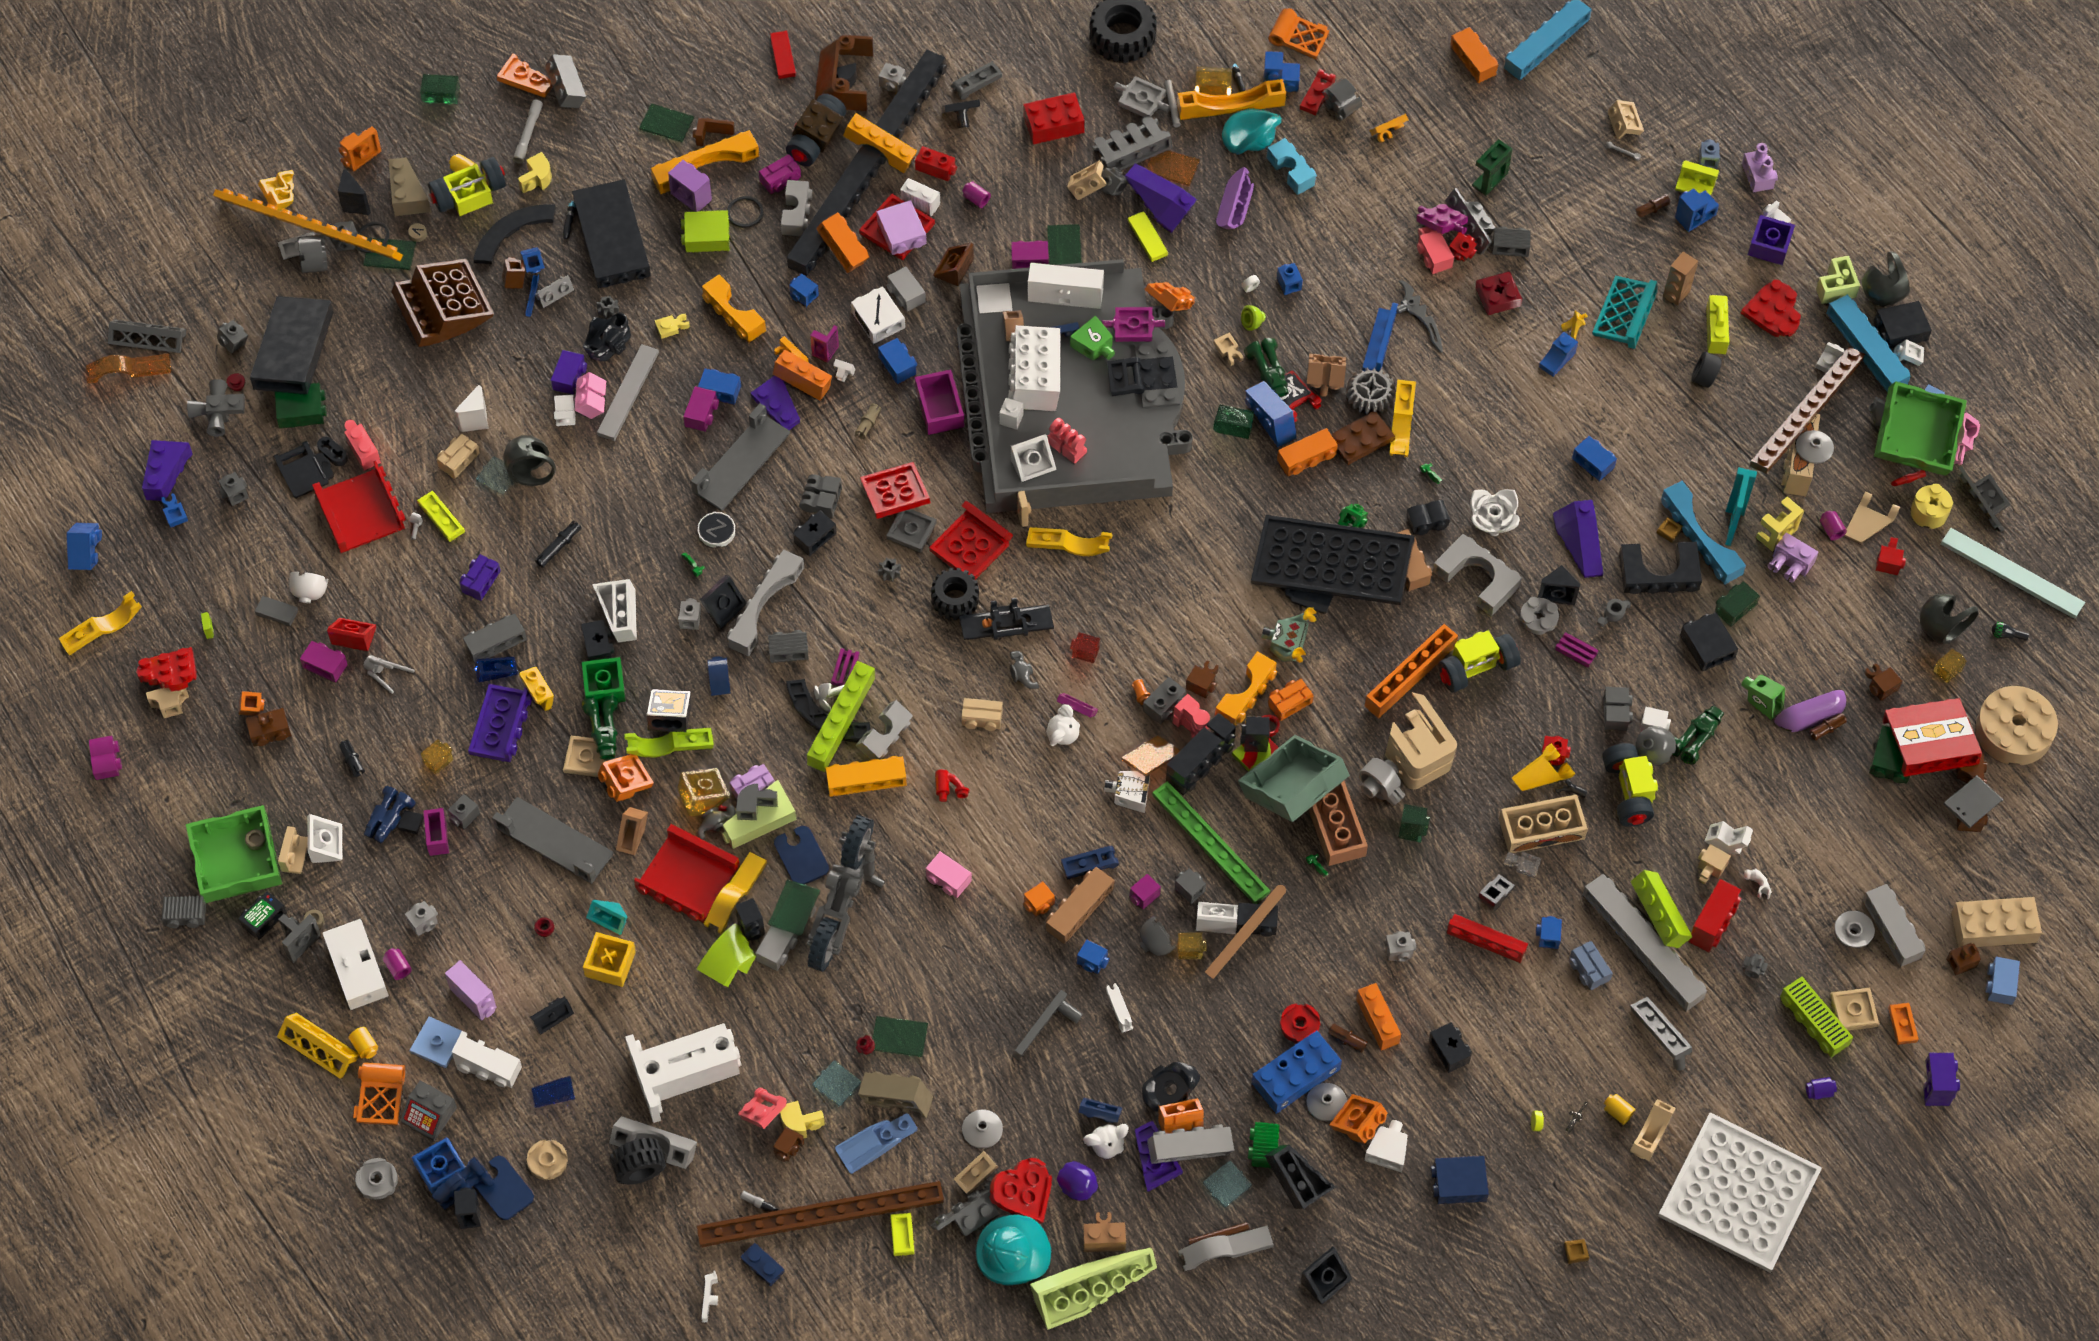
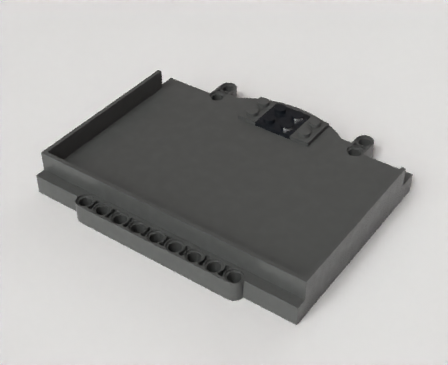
(1120, 431)

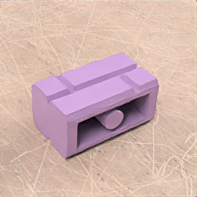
(755, 775)

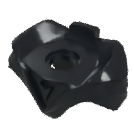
(615, 335)
(1177, 1073)

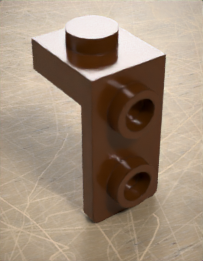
(710, 125)

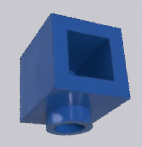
(532, 260)
(1289, 278)
(803, 290)
(1549, 932)
(1092, 957)

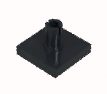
(961, 111)
(723, 601)

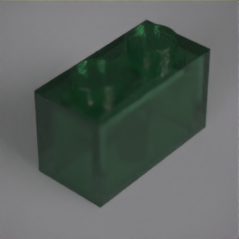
(440, 89)
(1736, 603)
(1413, 823)

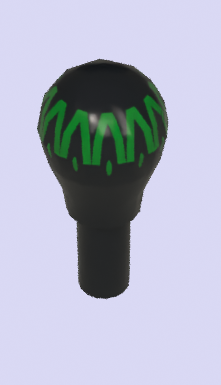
(2003, 630)

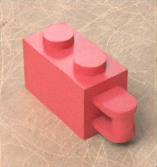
(1434, 250)
(361, 445)

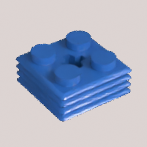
(427, 1161)

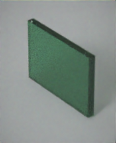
(666, 122)
(1064, 244)
(404, 247)
(794, 907)
(899, 1036)

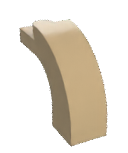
(1653, 1130)

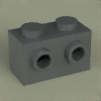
(1163, 700)

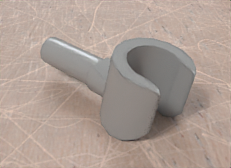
(417, 521)

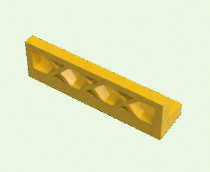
(322, 1040)

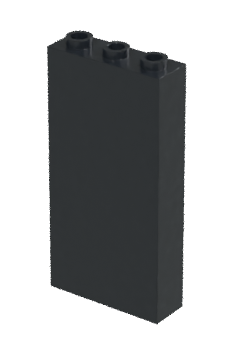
(611, 233)
(291, 345)

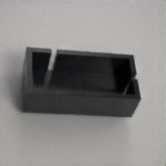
(1201, 754)

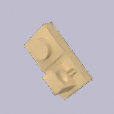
(975, 1173)

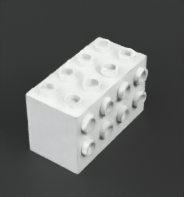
(1035, 367)

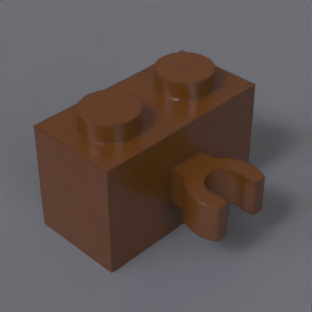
(268, 727)

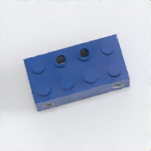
(1286, 1084)

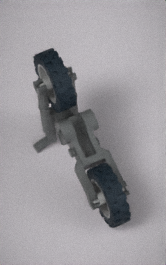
(844, 884)

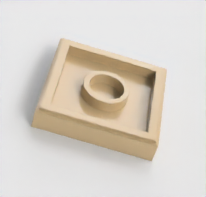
(582, 757)
(1855, 1008)

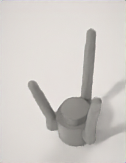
(376, 665)

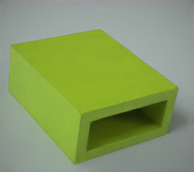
(705, 231)

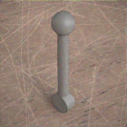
(1636, 156)

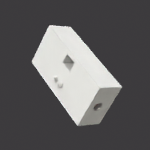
(1065, 285)
(355, 964)

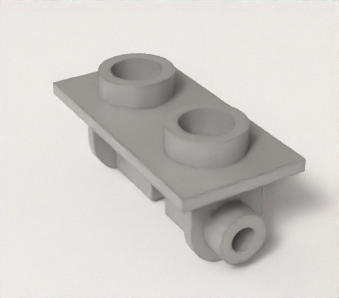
(555, 291)

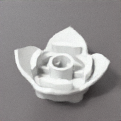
(1486, 506)

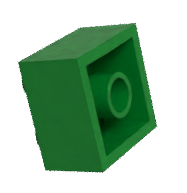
(604, 679)

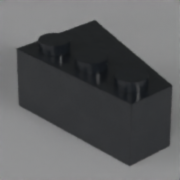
(1297, 1176)

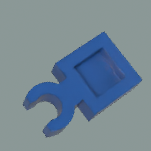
(174, 512)

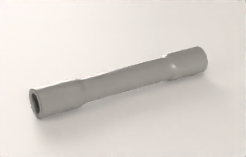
(527, 132)

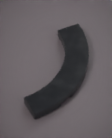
(507, 226)
(816, 716)

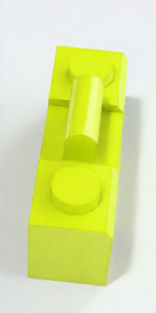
(1717, 324)

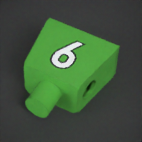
(1093, 340)
(1765, 695)

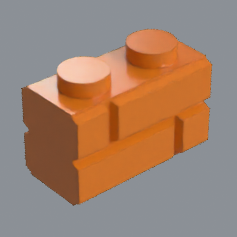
(1290, 699)
(1181, 1115)

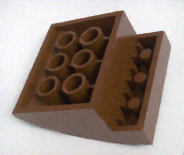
(441, 301)

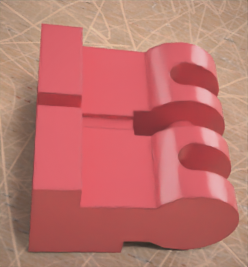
(1068, 442)
(1190, 716)

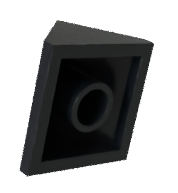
(352, 196)
(1559, 587)
(1325, 1276)

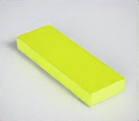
(1147, 236)
(440, 516)

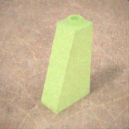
(768, 819)

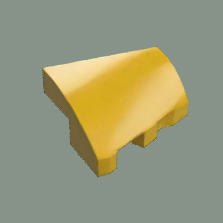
(278, 189)

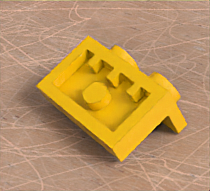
(537, 687)

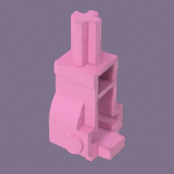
(1966, 436)

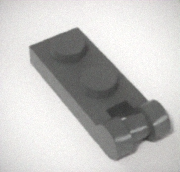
(976, 80)

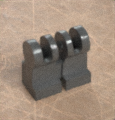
(821, 494)

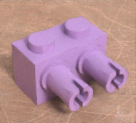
(1759, 169)
(1793, 554)

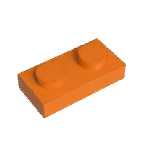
(1903, 1023)

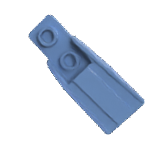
(874, 1142)

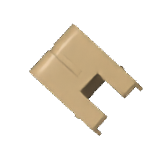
(1422, 751)

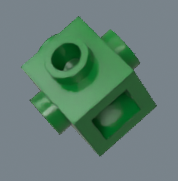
(1348, 513)

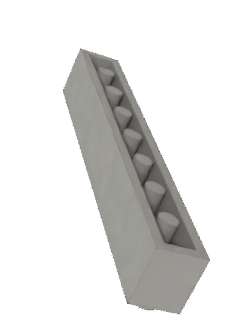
(1644, 942)

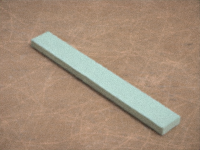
(2012, 573)

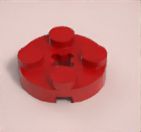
(1300, 1012)

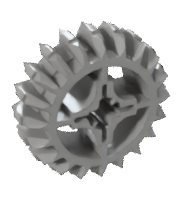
(1382, 391)

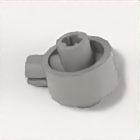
(1381, 780)

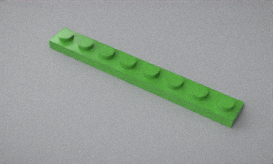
(1211, 843)

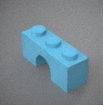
(1285, 155)

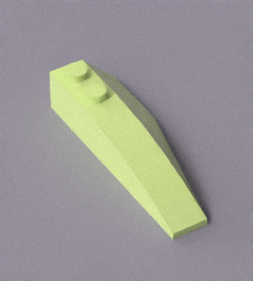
(1085, 1286)

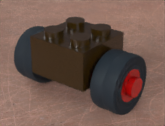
(815, 129)

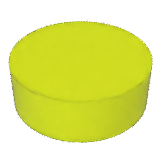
(1537, 1121)

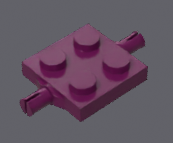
(1442, 219)
(1133, 324)

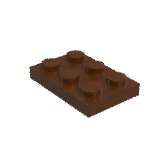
(1362, 437)

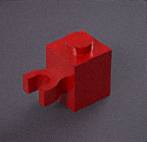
(1890, 559)

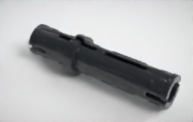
(564, 537)

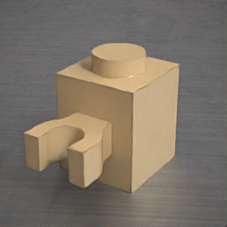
(1712, 862)

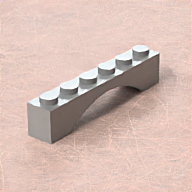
(784, 572)

